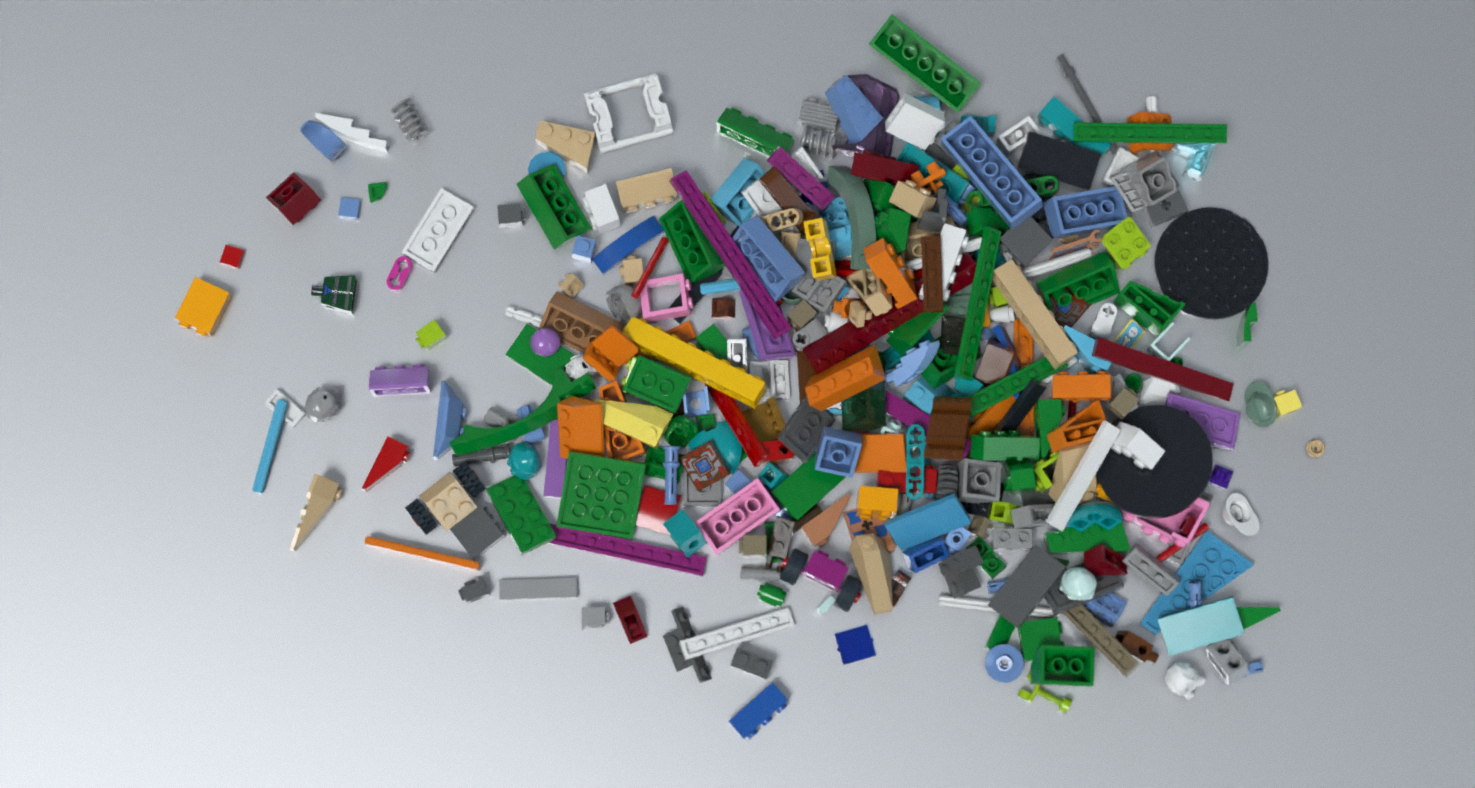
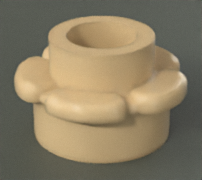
(1315, 453)

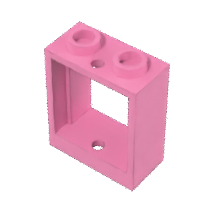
(646, 301)

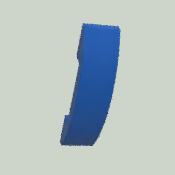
(627, 244)

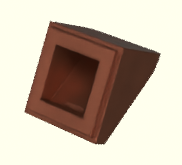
(723, 307)

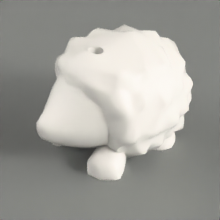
(1182, 679)

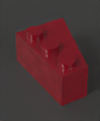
(881, 168)

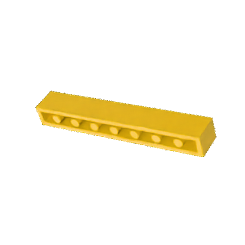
(695, 363)

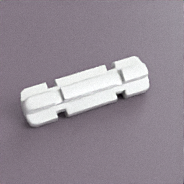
(524, 316)

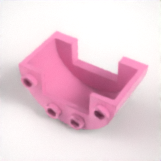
(1167, 527)

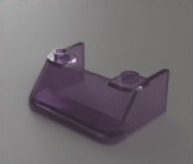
(884, 100)

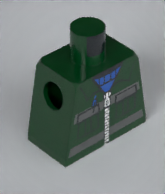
(337, 293)

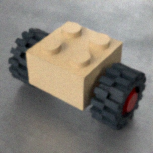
(447, 500)

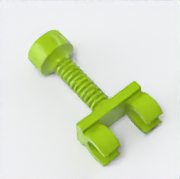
(1063, 704)

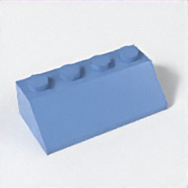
(768, 258)

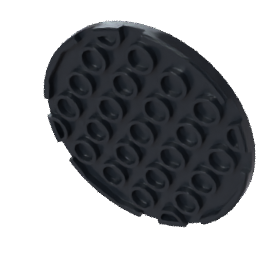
(1211, 263)
(1176, 477)

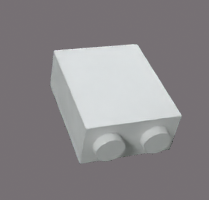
(915, 121)

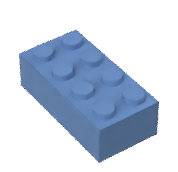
(1084, 212)

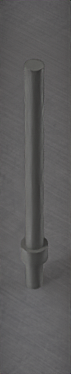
(1069, 72)

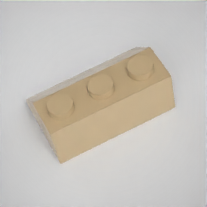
(646, 190)

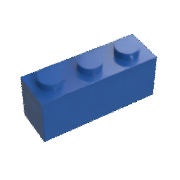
(758, 711)

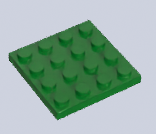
(600, 494)

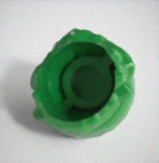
(681, 431)

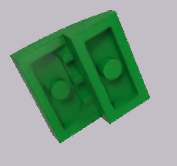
(1247, 321)

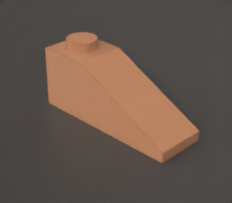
(822, 525)

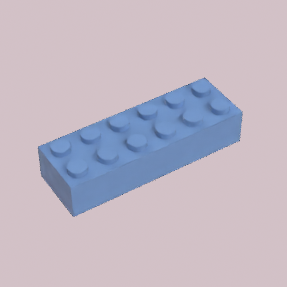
(991, 172)

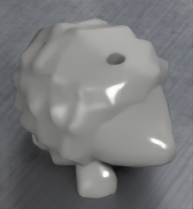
(323, 403)

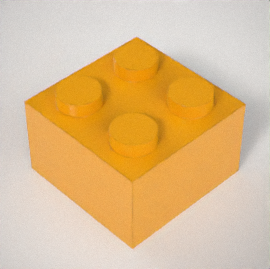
(876, 503)

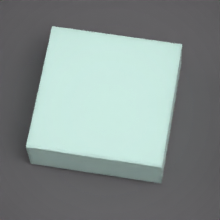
(826, 605)

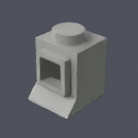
(594, 617)

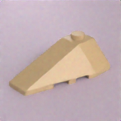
(874, 569)

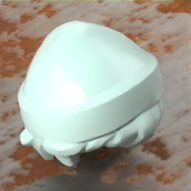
(1078, 584)

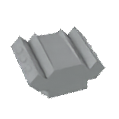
(1145, 181)

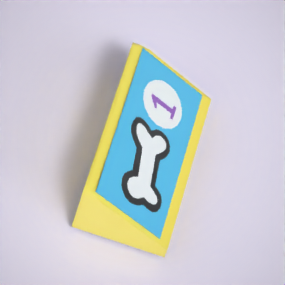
(1130, 334)

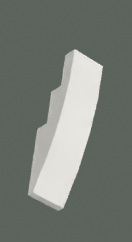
(346, 129)

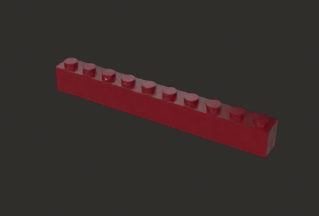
(850, 339)

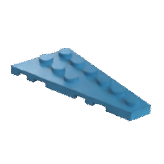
(1208, 562)

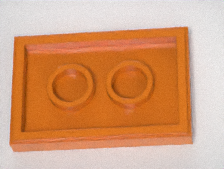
(882, 453)

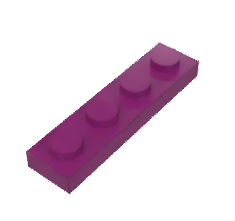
(800, 178)

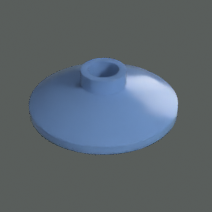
(1002, 672)

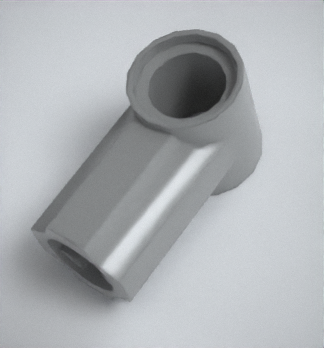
(498, 419)

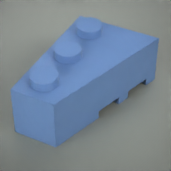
(853, 109)

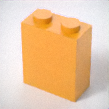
(203, 307)

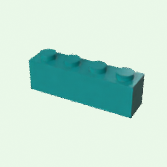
(1061, 121)

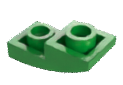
(992, 563)

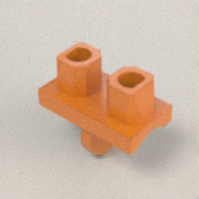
(935, 174)
(844, 306)

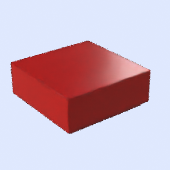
(232, 256)

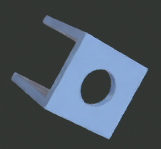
(703, 397)

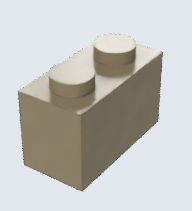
(753, 547)

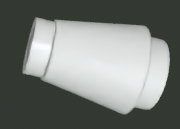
(1003, 314)

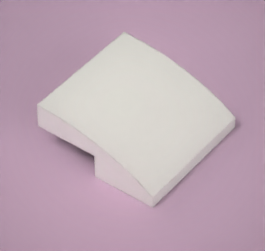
(775, 375)

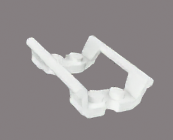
(656, 110)

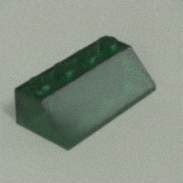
(867, 408)

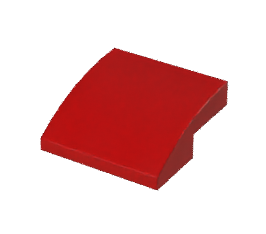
(653, 511)

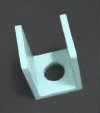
(1157, 353)

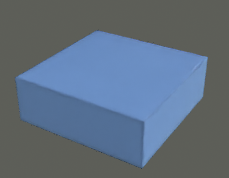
(349, 208)

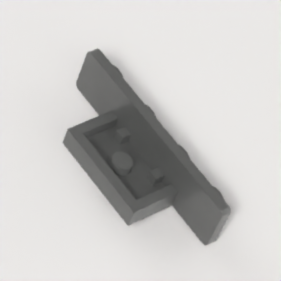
(672, 641)

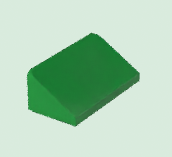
(1000, 633)

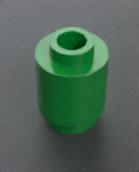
(771, 594)

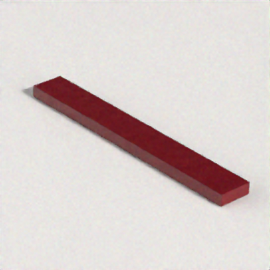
(1162, 369)

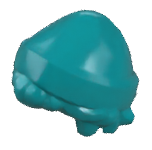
(524, 461)

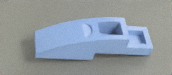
(912, 364)

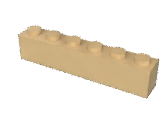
(1033, 314)

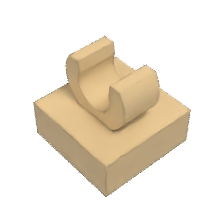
(571, 285)
(859, 314)

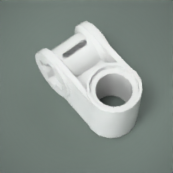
(1103, 325)

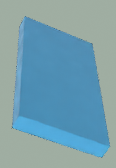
(927, 522)

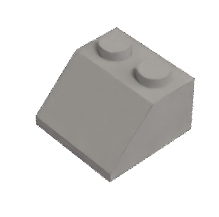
(978, 481)

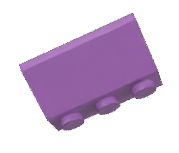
(399, 380)

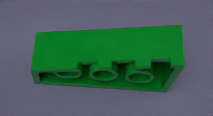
(1076, 542)

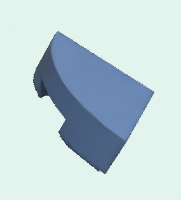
(987, 333)

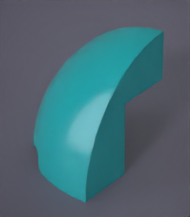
(725, 442)
(1095, 512)

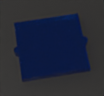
(855, 644)

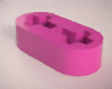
(395, 271)

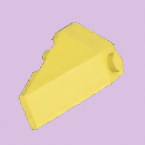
(637, 421)

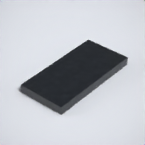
(1059, 159)

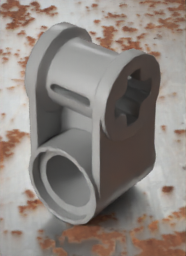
(810, 333)

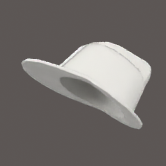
(1240, 514)

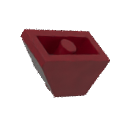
(1104, 561)
(630, 619)

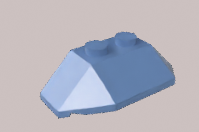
(449, 420)

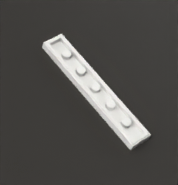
(1083, 475)
(736, 633)

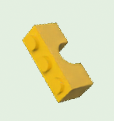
(822, 255)

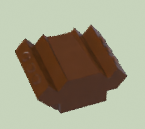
(948, 428)

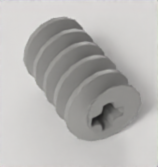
(407, 120)
(819, 143)

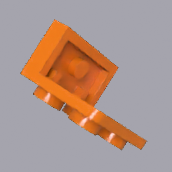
(1148, 117)
(609, 352)

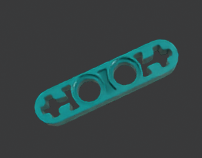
(918, 462)

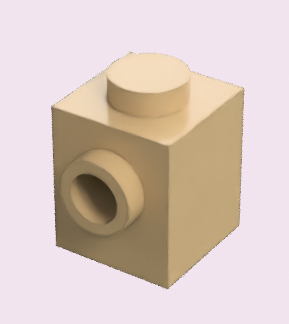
(631, 270)

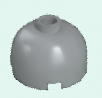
(623, 304)

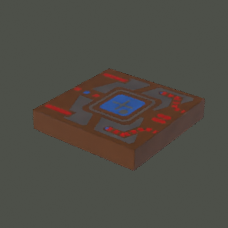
(1072, 316)
(704, 465)

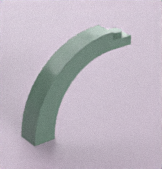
(859, 210)

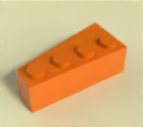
(617, 443)

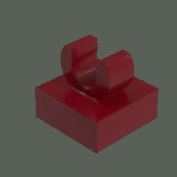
(1187, 525)

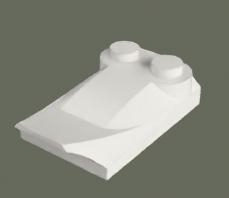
(1155, 392)

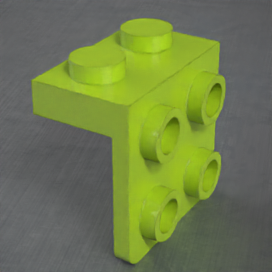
(1125, 243)
(1041, 480)

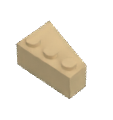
(567, 142)
(871, 290)

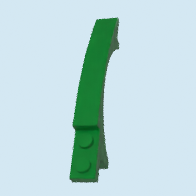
(481, 438)

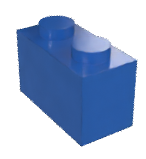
(925, 554)

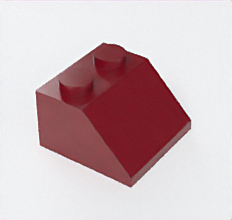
(293, 198)

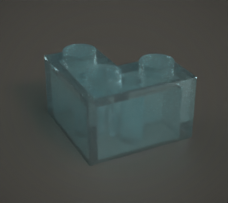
(1198, 158)

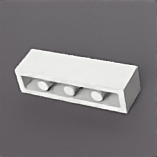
(951, 245)

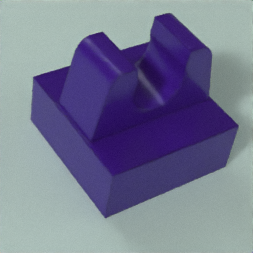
(1220, 477)

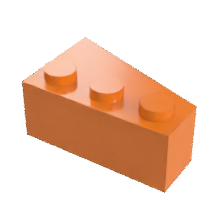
(892, 271)
(1083, 387)
(1078, 428)

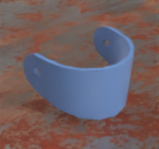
(323, 139)

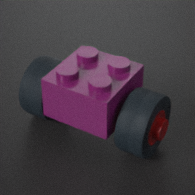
(825, 572)

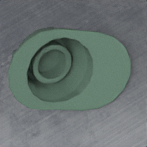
(1260, 404)

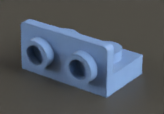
(1106, 608)

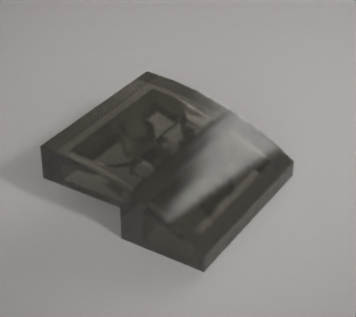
(951, 335)

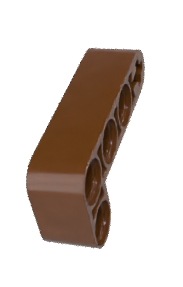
(786, 196)

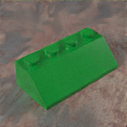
(752, 133)
(553, 206)
(690, 244)
(1088, 280)

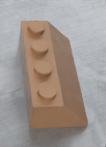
(575, 321)

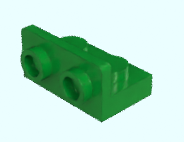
(654, 463)

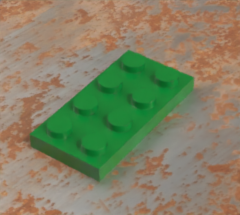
(521, 514)

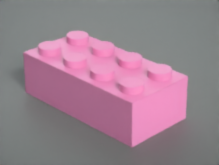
(737, 516)

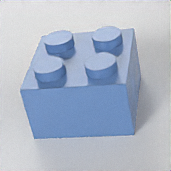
(838, 451)

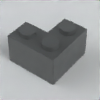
(960, 572)

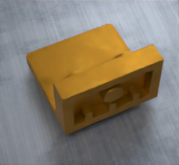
(765, 420)

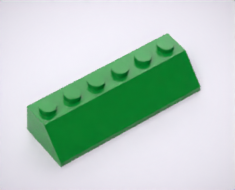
(925, 64)

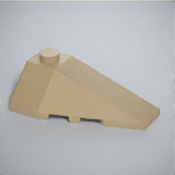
(321, 498)

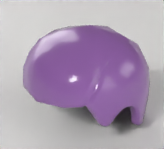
(545, 342)

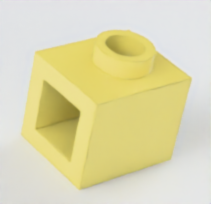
(1286, 402)

